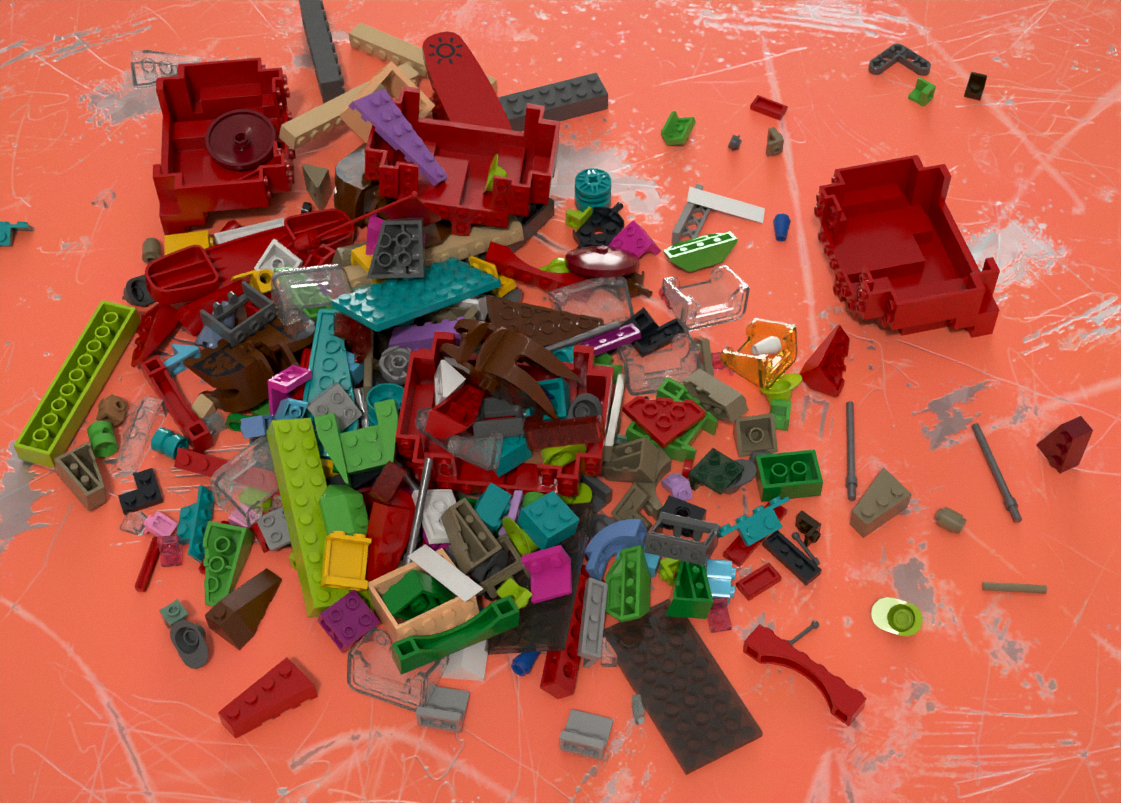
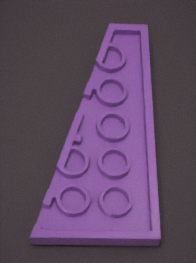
(398, 132)

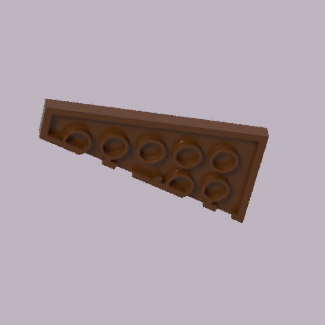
(541, 323)

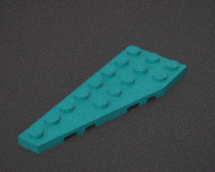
(328, 365)

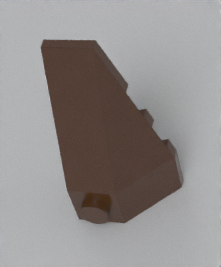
(240, 612)

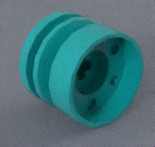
(592, 189)
(381, 393)

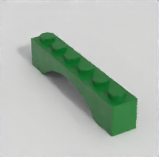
(421, 650)

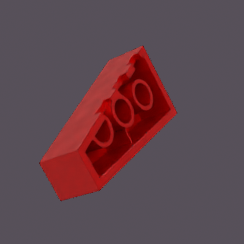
(390, 533)
(267, 698)

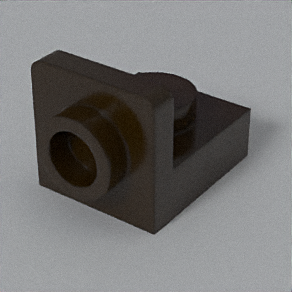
(975, 86)
(808, 526)

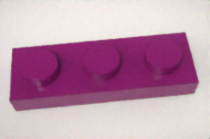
(613, 339)

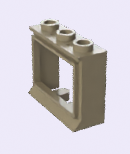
(488, 584)

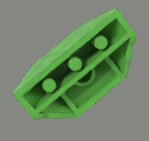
(701, 251)
(343, 510)
(628, 585)

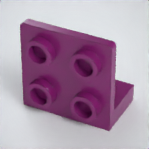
(347, 620)

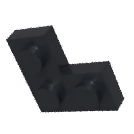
(144, 496)

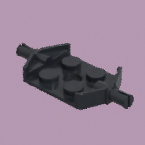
(602, 220)

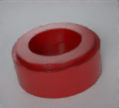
(687, 467)

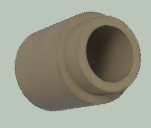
(151, 250)
(950, 520)

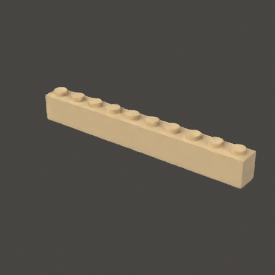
(392, 49)
(326, 116)
(456, 246)

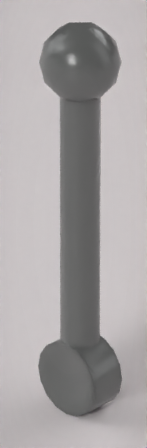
(796, 536)
(814, 625)

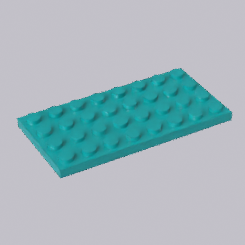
(408, 298)

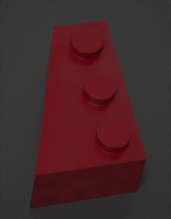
(1066, 444)

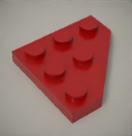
(663, 418)

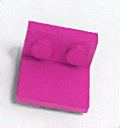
(635, 240)
(284, 383)
(549, 573)

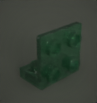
(715, 472)

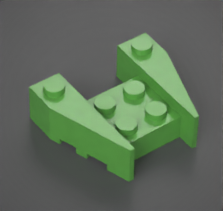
(680, 447)
(361, 448)

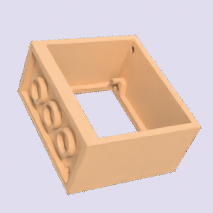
(392, 79)
(431, 622)

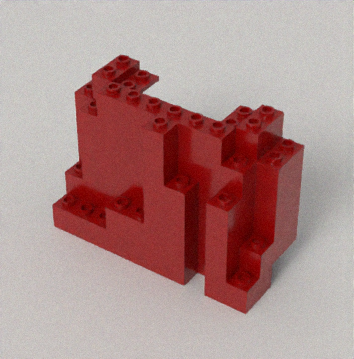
(466, 157)
(188, 178)
(901, 249)
(467, 478)

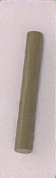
(1010, 587)

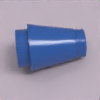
(781, 226)
(524, 663)

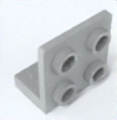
(335, 401)
(274, 529)
(444, 710)
(586, 734)

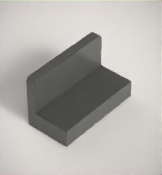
(600, 492)

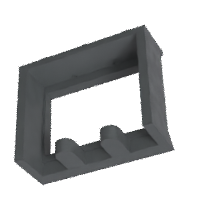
(247, 327)
(496, 408)
(680, 548)

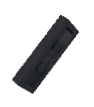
(657, 338)
(792, 557)

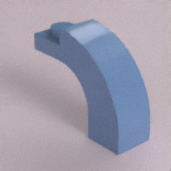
(611, 540)

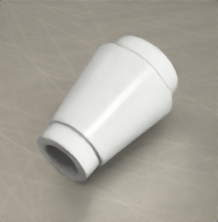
(767, 346)

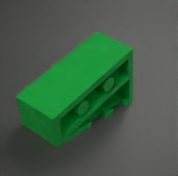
(690, 592)

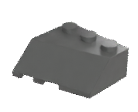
(399, 250)

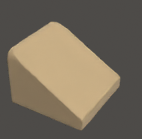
(203, 406)

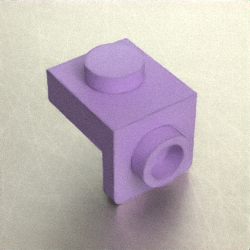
(677, 486)

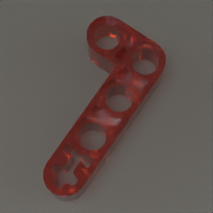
(562, 432)
(388, 483)

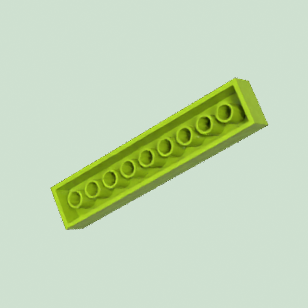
(77, 384)
(301, 487)

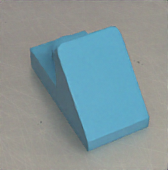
(182, 352)

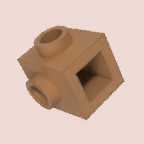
(112, 410)

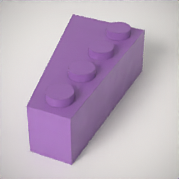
(422, 336)

